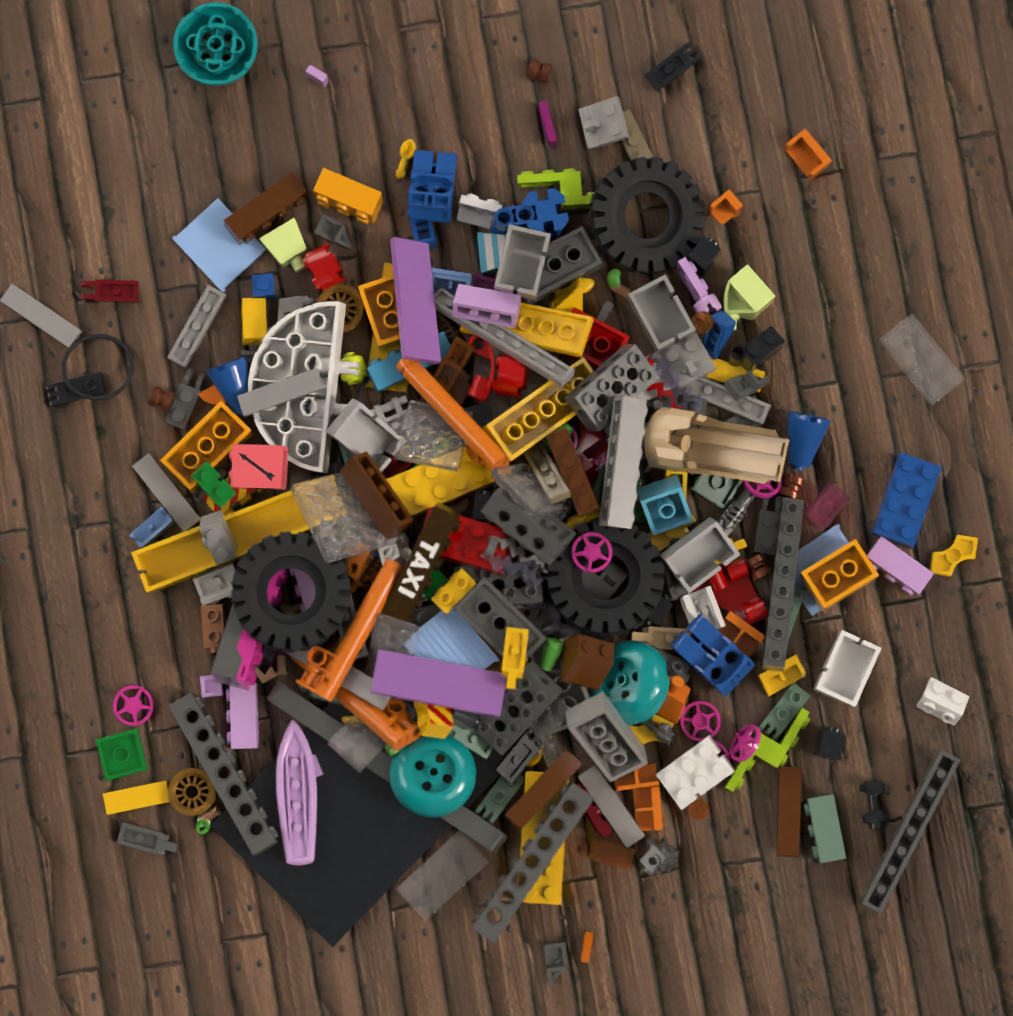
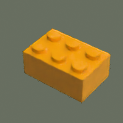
(348, 196)
(381, 309)
(838, 575)

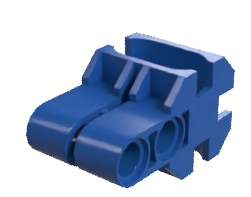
(432, 186)
(537, 215)
(718, 647)

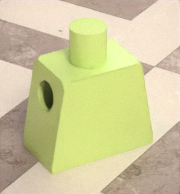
(286, 245)

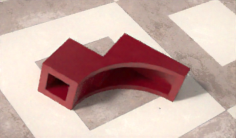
(590, 447)

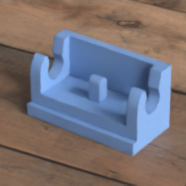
(450, 279)
(152, 528)

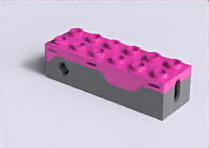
(238, 650)

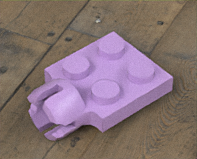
(697, 287)

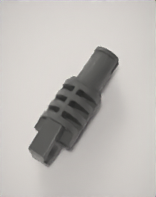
(735, 512)

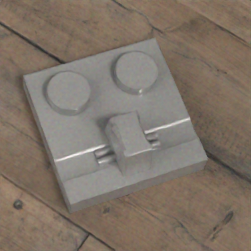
(603, 123)
(689, 359)

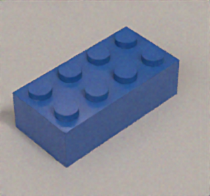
(906, 500)

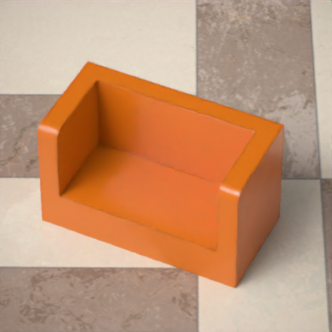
(807, 154)

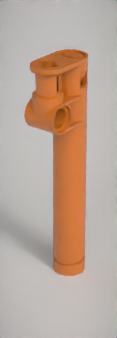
(478, 444)
(327, 676)
(391, 724)

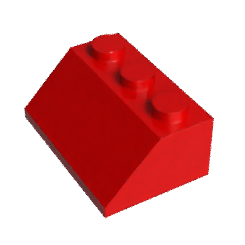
(601, 342)

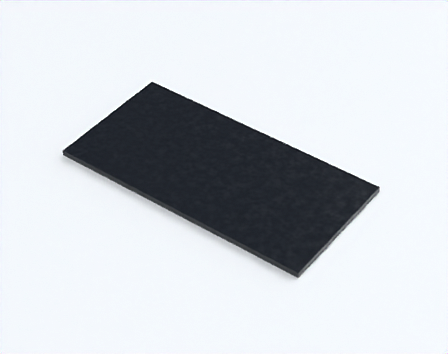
(360, 835)

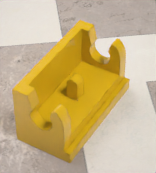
(253, 320)
(775, 681)

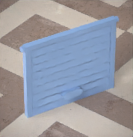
(214, 247)
(814, 552)
(453, 641)

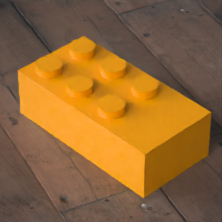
(208, 442)

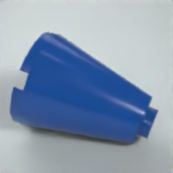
(231, 381)
(804, 437)

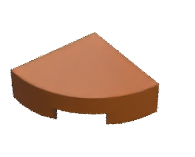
(211, 396)
(587, 945)

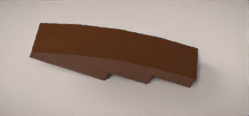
(452, 364)
(543, 789)
(789, 811)

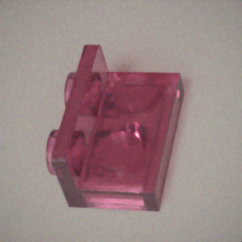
(826, 506)

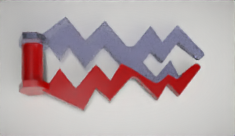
(675, 390)

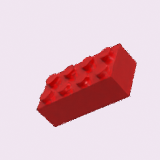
(471, 543)

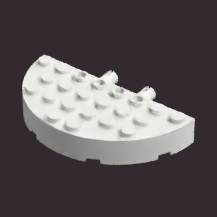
(295, 345)

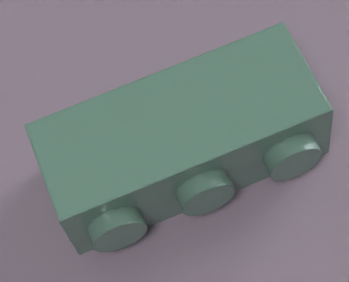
(824, 828)

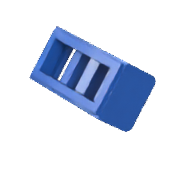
(425, 238)
(726, 325)

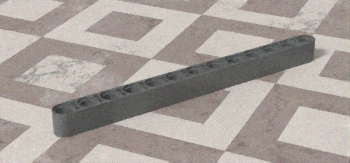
(327, 727)

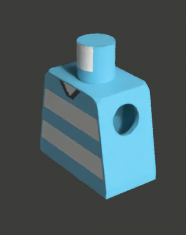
(490, 251)

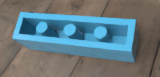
(384, 373)

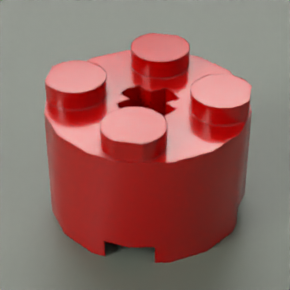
(324, 267)
(511, 377)

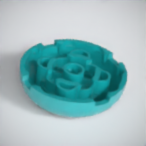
(219, 21)
(645, 692)
(442, 797)

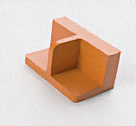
(725, 207)
(741, 634)
(641, 777)
(648, 808)

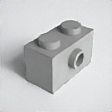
(218, 537)

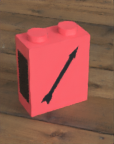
(258, 467)

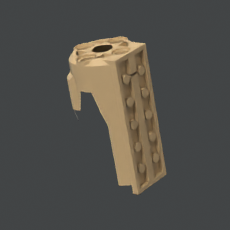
(716, 449)

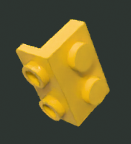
(454, 591)

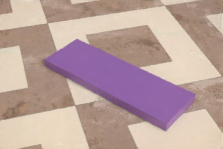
(415, 300)
(438, 683)

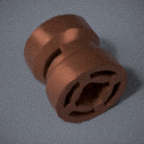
(539, 71)
(161, 398)
(791, 486)
(755, 562)

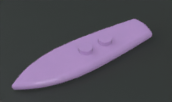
(296, 796)

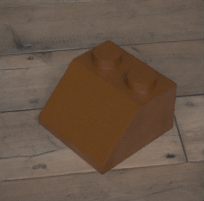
(586, 661)

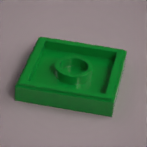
(121, 754)

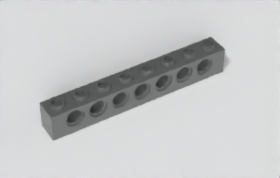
(783, 584)
(181, 710)
(909, 831)
(492, 930)

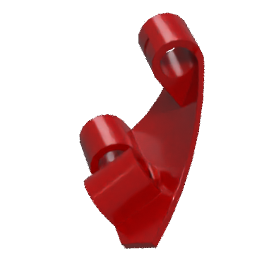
(481, 386)
(736, 593)

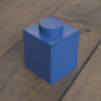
(264, 286)

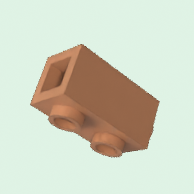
(213, 626)

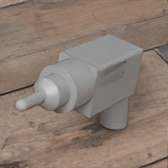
(290, 304)

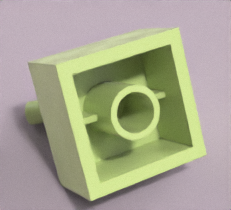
(746, 295)

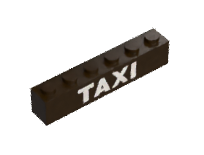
(422, 563)

